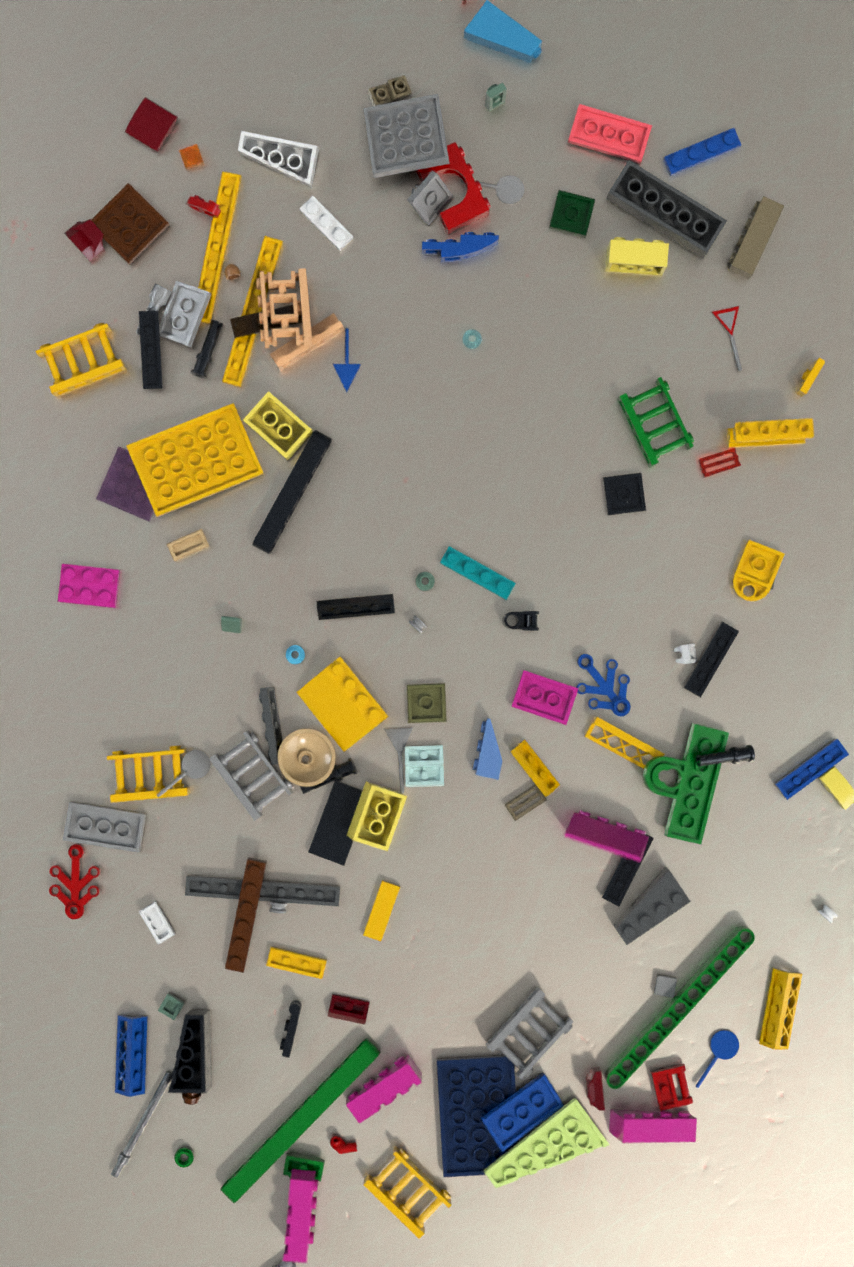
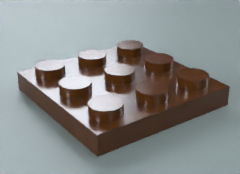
(129, 223)

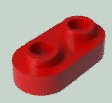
(209, 208)

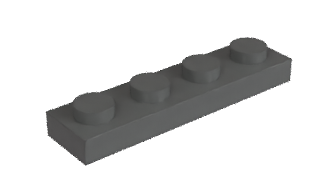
(271, 719)

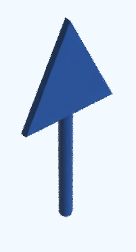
(346, 371)

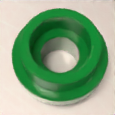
(181, 1162)

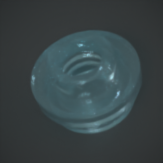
(472, 345)

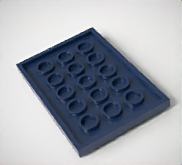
(466, 1093)

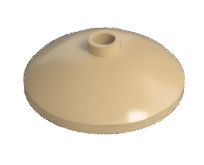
(314, 746)

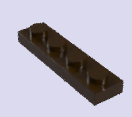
(251, 325)

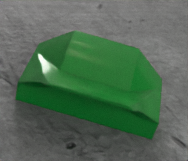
(303, 1162)

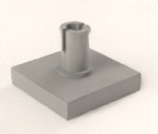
(430, 197)

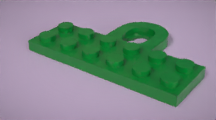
(694, 787)

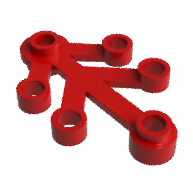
(74, 884)

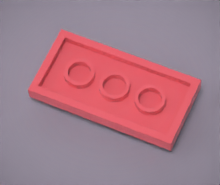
(609, 133)

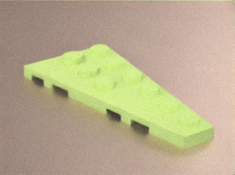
(553, 1142)

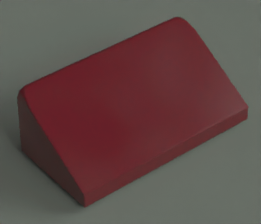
(348, 1009)

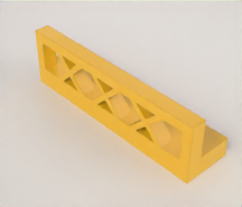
(622, 736)
(778, 1009)

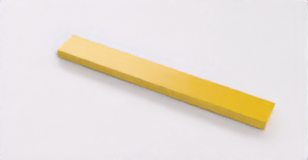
(218, 240)
(243, 346)

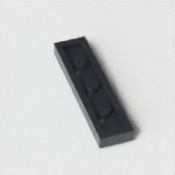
(150, 349)
(355, 607)
(711, 659)
(623, 877)

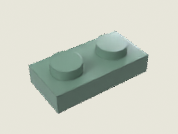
(495, 96)

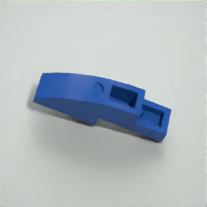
(468, 247)

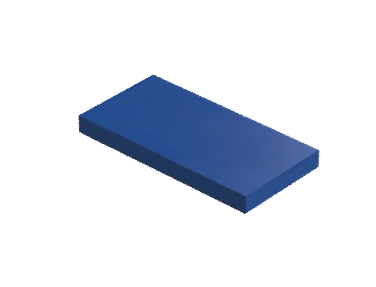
(522, 1112)

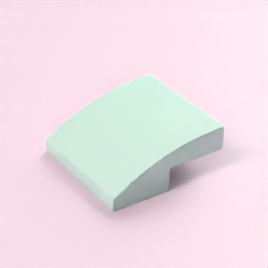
(424, 766)

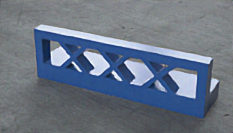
(133, 1056)

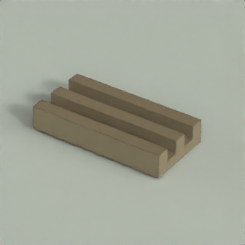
(514, 800)

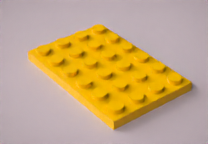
(194, 460)

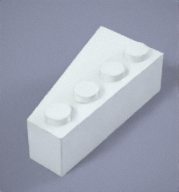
(284, 156)

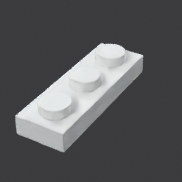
(326, 223)

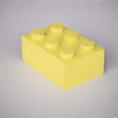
(636, 256)
(278, 426)
(376, 816)

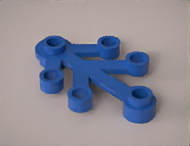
(606, 687)

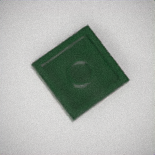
(572, 213)

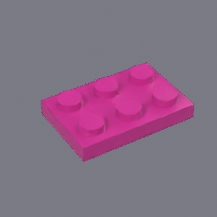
(88, 585)
(545, 697)

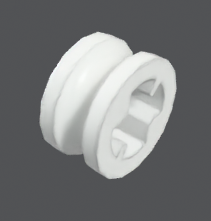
(827, 913)

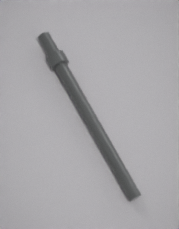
(124, 1156)

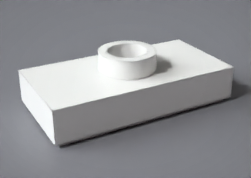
(157, 922)

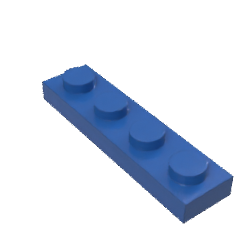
(702, 151)
(811, 769)

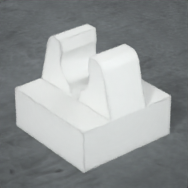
(688, 653)

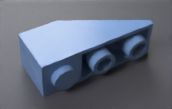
(489, 758)

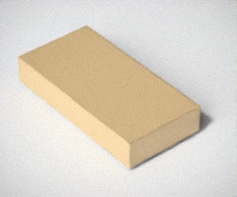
(188, 545)

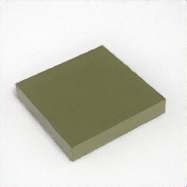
(426, 703)

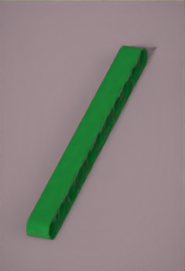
(677, 1016)
(300, 1120)

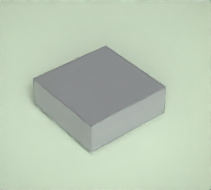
(665, 986)

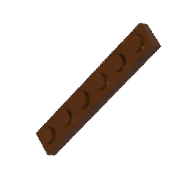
(245, 914)

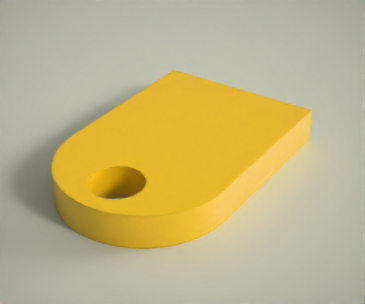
(756, 569)

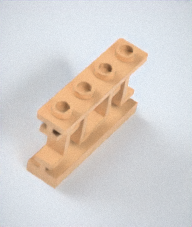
(300, 307)

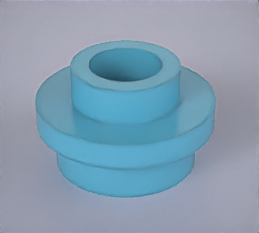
(299, 659)

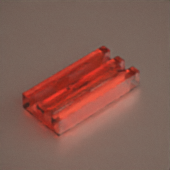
(734, 457)

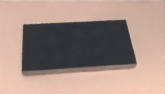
(331, 834)

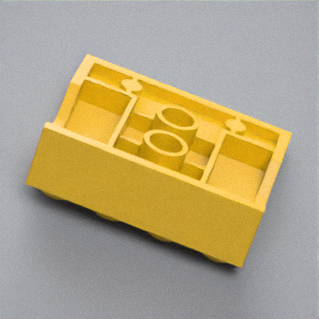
(342, 704)

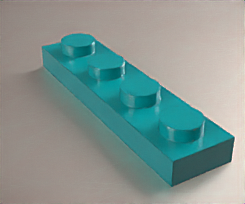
(477, 573)

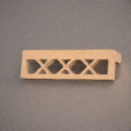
(320, 333)

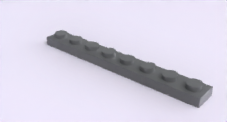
(270, 890)

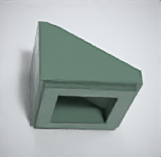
(231, 624)

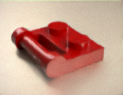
(665, 1087)

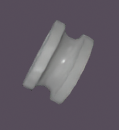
(417, 624)
(278, 907)

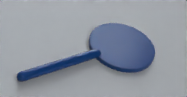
(724, 1046)

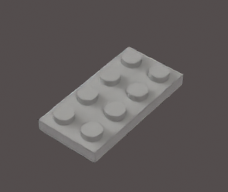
(104, 827)

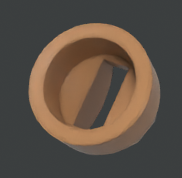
(232, 272)

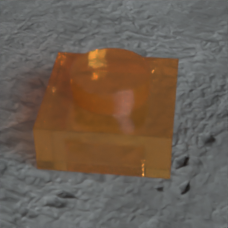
(191, 157)

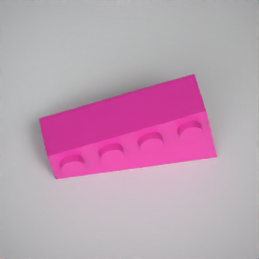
(384, 1088)
(652, 1126)
(300, 1215)

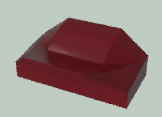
(87, 239)
(594, 1088)

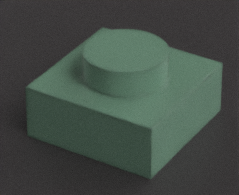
(171, 1006)

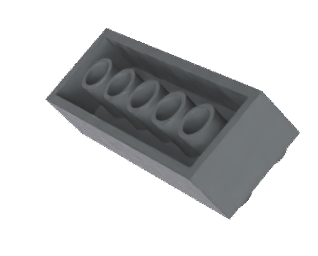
(666, 209)

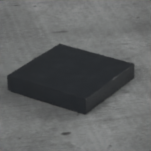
(624, 494)

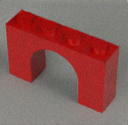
(473, 206)

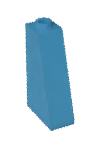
(502, 33)

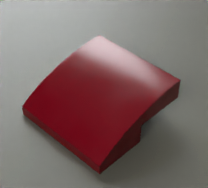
(151, 124)

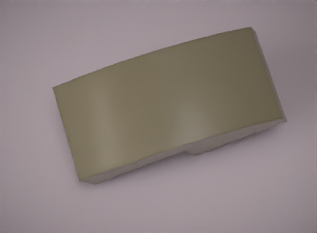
(390, 92)

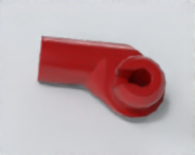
(341, 1146)

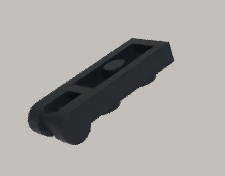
(290, 1027)

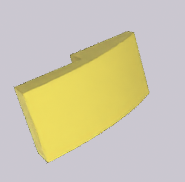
(838, 787)

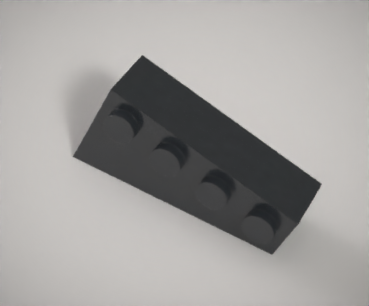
(193, 1056)

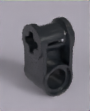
(523, 620)

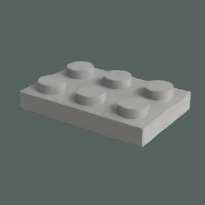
(183, 313)

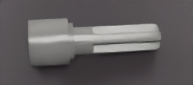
(159, 297)

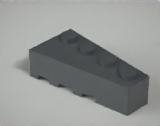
(652, 907)

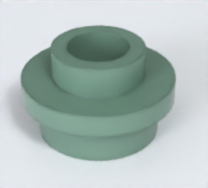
(425, 575)

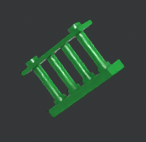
(636, 421)

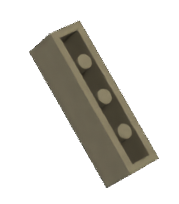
(756, 237)

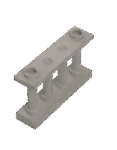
(244, 792)
(510, 1028)

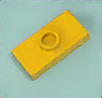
(809, 376)

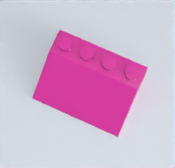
(607, 835)

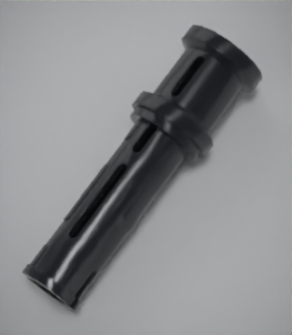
(204, 357)
(734, 756)
(338, 774)

